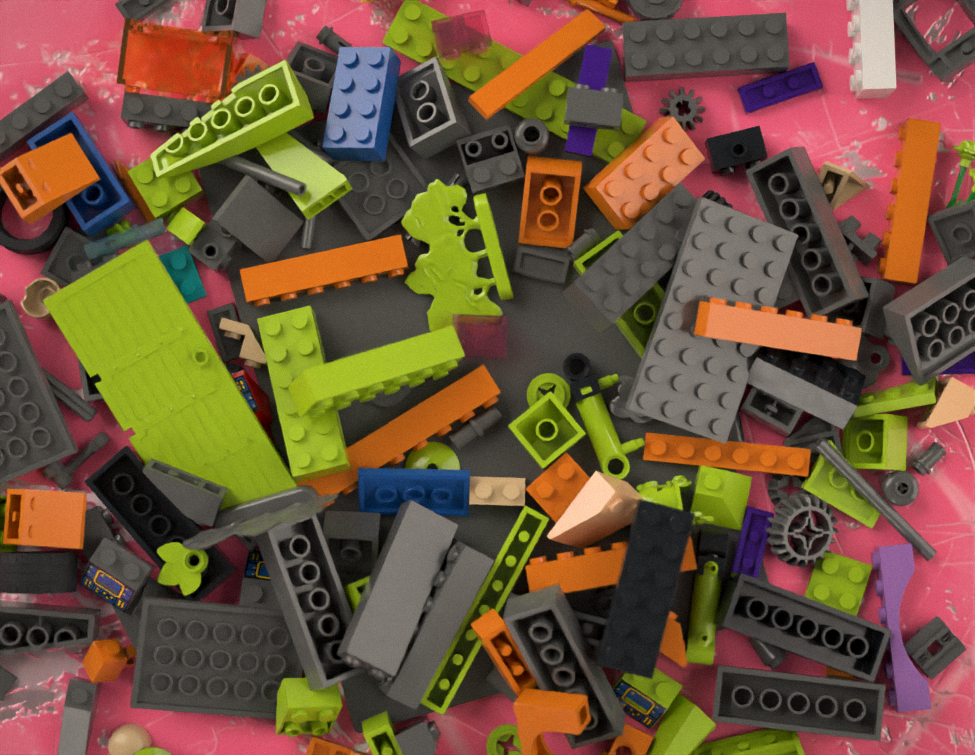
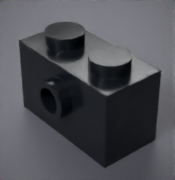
(736, 150)

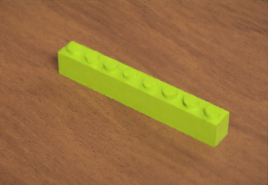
(490, 595)

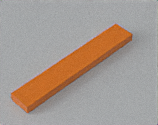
(536, 64)

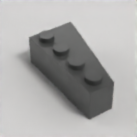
(45, 626)

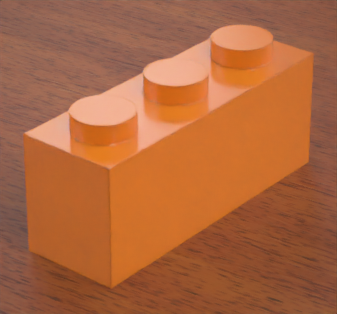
(503, 651)

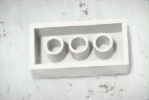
(872, 48)

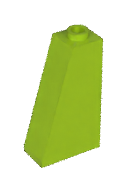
(296, 161)

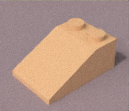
(596, 512)

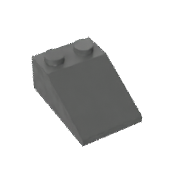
(430, 109)

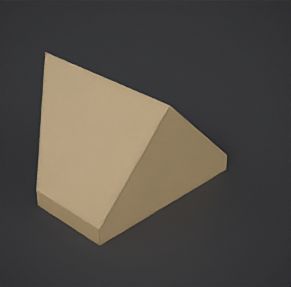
(839, 184)

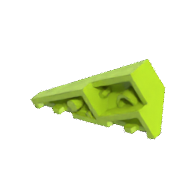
(681, 729)

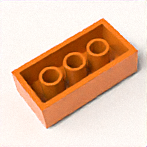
(644, 173)

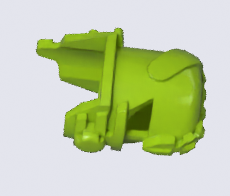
(670, 495)

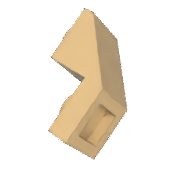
(251, 348)

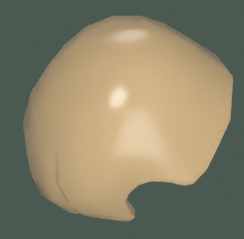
(35, 293)
(129, 739)

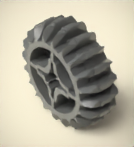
(794, 517)

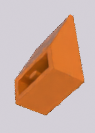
(47, 177)
(45, 518)

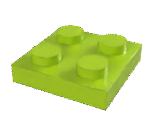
(838, 582)

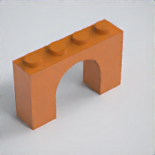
(548, 711)

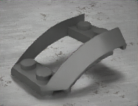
(950, 59)

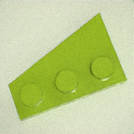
(898, 398)
(832, 487)

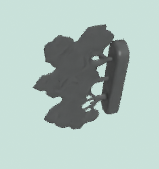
(261, 515)

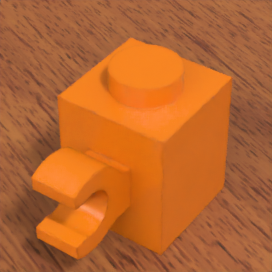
(107, 659)

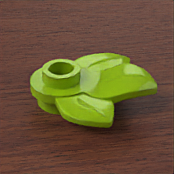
(178, 567)

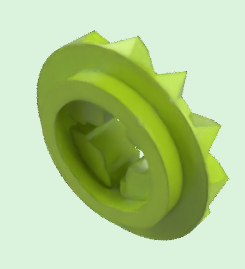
(545, 382)
(501, 734)

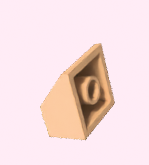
(953, 403)

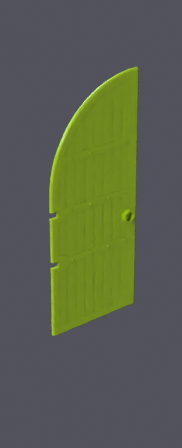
(166, 376)

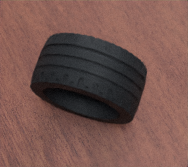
(40, 244)
(38, 572)

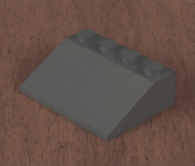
(935, 320)

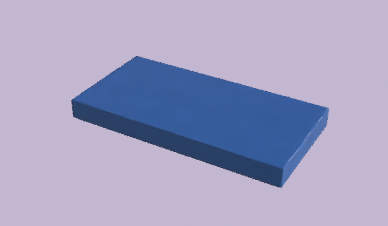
(435, 489)

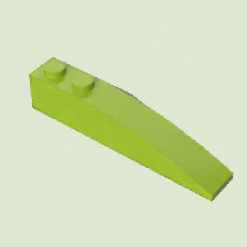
(245, 119)

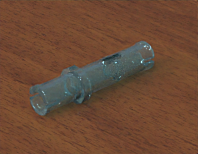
(125, 238)

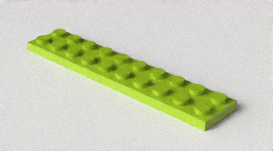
(545, 100)

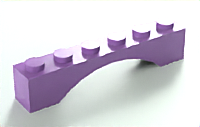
(894, 570)

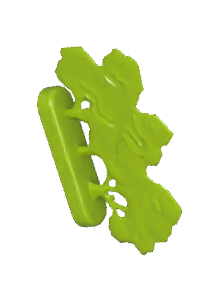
(448, 267)

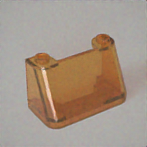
(176, 60)

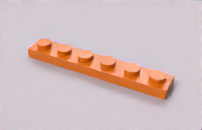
(729, 455)

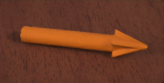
(603, 10)
(134, 192)

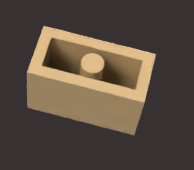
(497, 491)

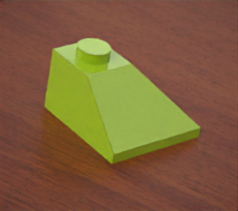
(721, 496)

